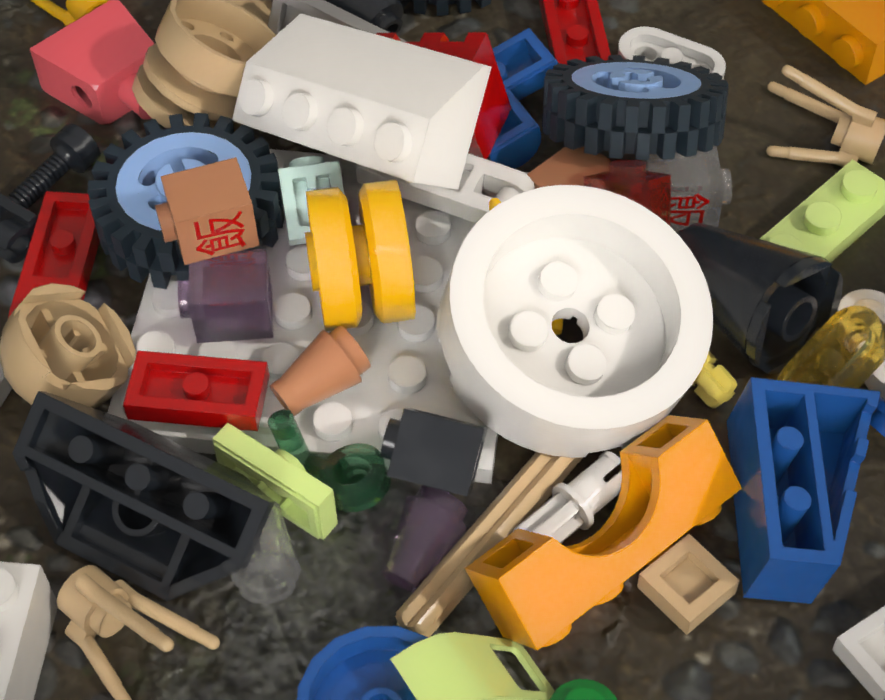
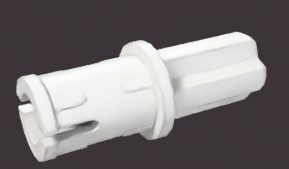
(576, 502)

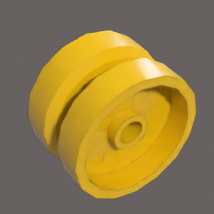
(360, 255)

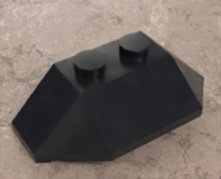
(137, 498)

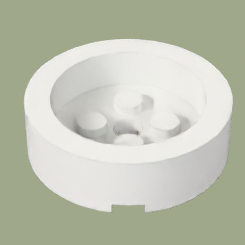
(585, 258)

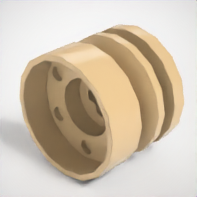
(198, 60)

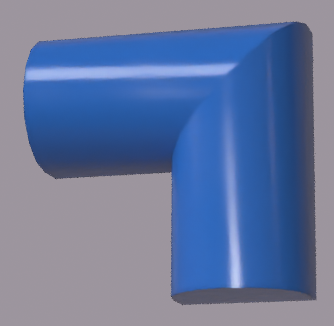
(523, 69)

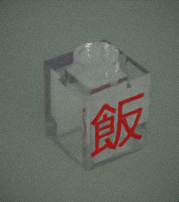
(696, 187)

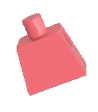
(95, 63)

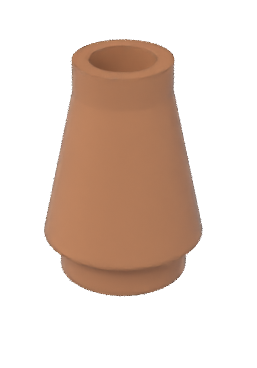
(321, 371)

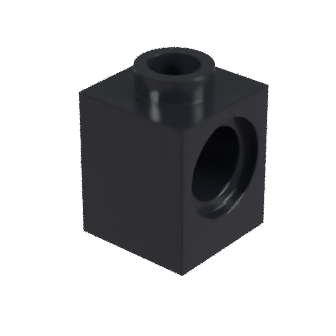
(433, 450)

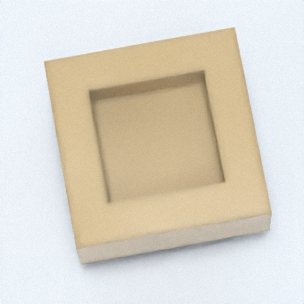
(687, 583)

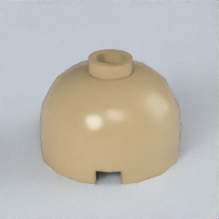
(65, 347)

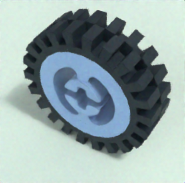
(634, 107)
(131, 186)

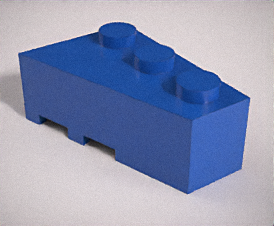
(798, 473)

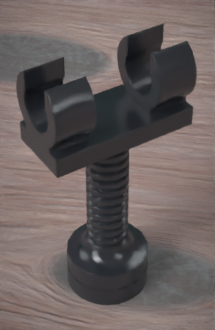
(73, 151)

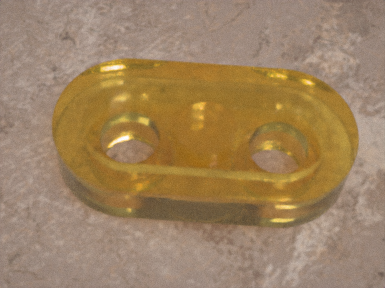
(831, 355)

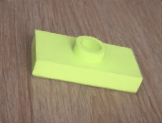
(282, 478)

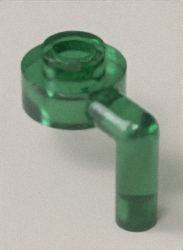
(352, 471)

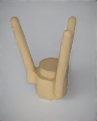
(857, 128)
(104, 607)

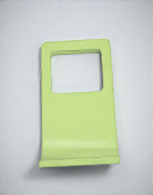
(466, 669)

